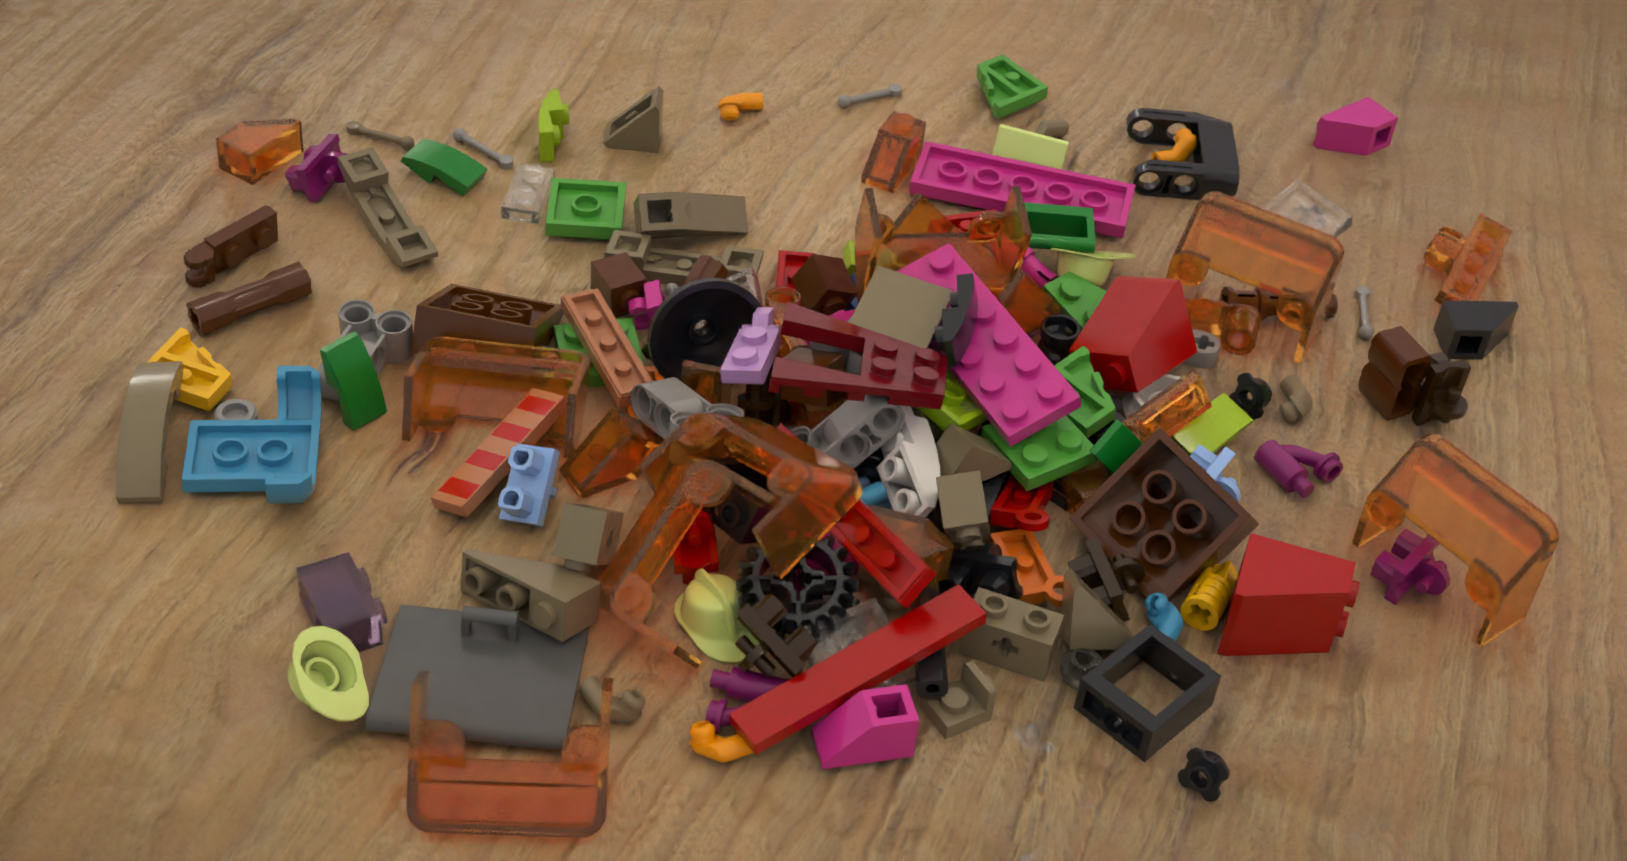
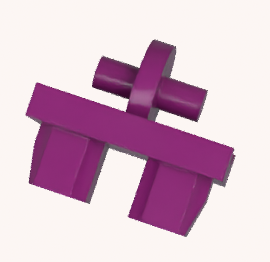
(318, 169)
(1416, 568)

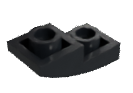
(958, 321)

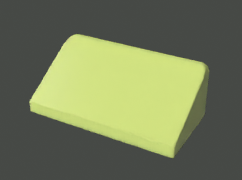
(1030, 147)

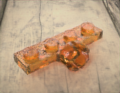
(1466, 259)

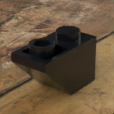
(1473, 327)

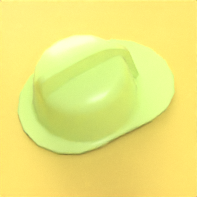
(1089, 266)
(710, 616)
(328, 674)

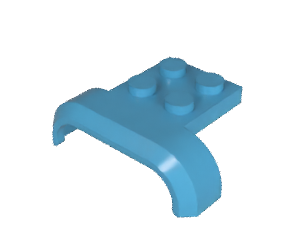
(262, 454)

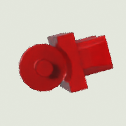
(697, 549)

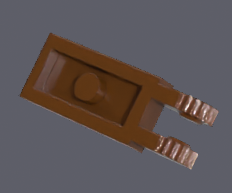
(231, 246)

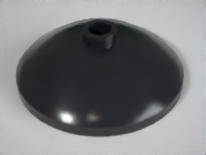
(673, 331)

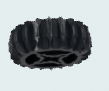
(814, 584)

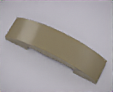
(383, 211)
(675, 265)
(144, 431)

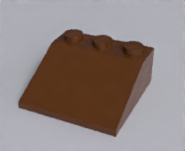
(484, 316)
(1165, 515)

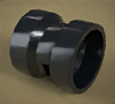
(1057, 336)

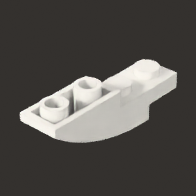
(911, 467)

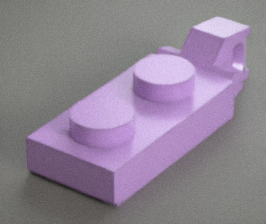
(752, 350)

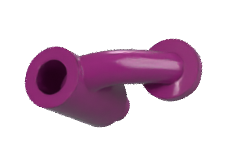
(1284, 466)
(738, 687)

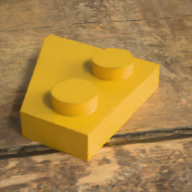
(202, 378)

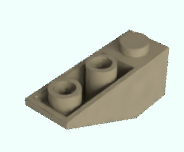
(689, 215)
(545, 594)

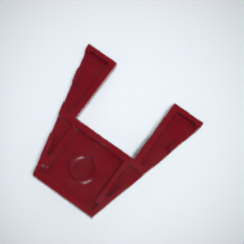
(887, 365)

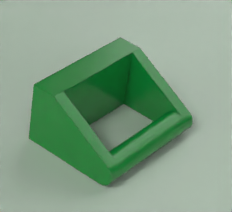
(1061, 227)

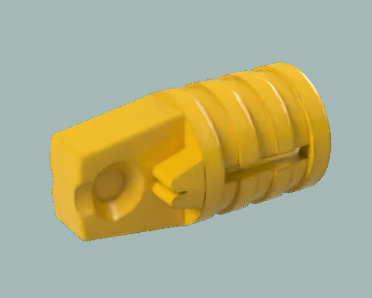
(1209, 596)

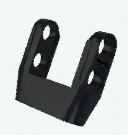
(1214, 157)

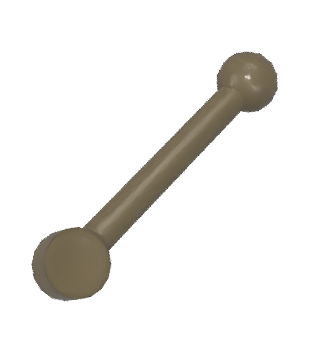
(355, 128)

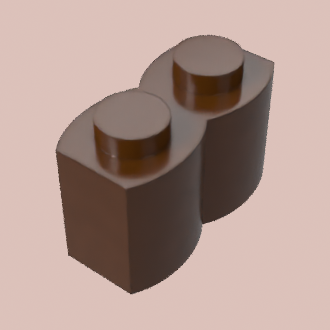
(1394, 372)

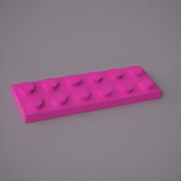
(987, 179)
(1002, 364)

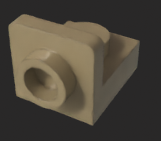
(965, 704)

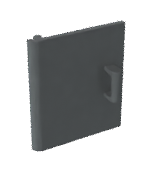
(485, 676)

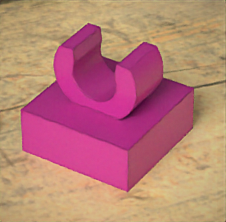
(653, 298)

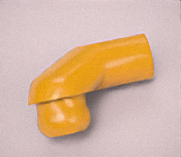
(738, 102)
(1185, 145)
(716, 747)

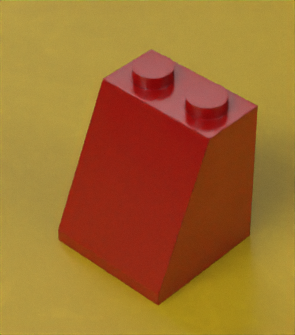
(1138, 332)
(1287, 600)

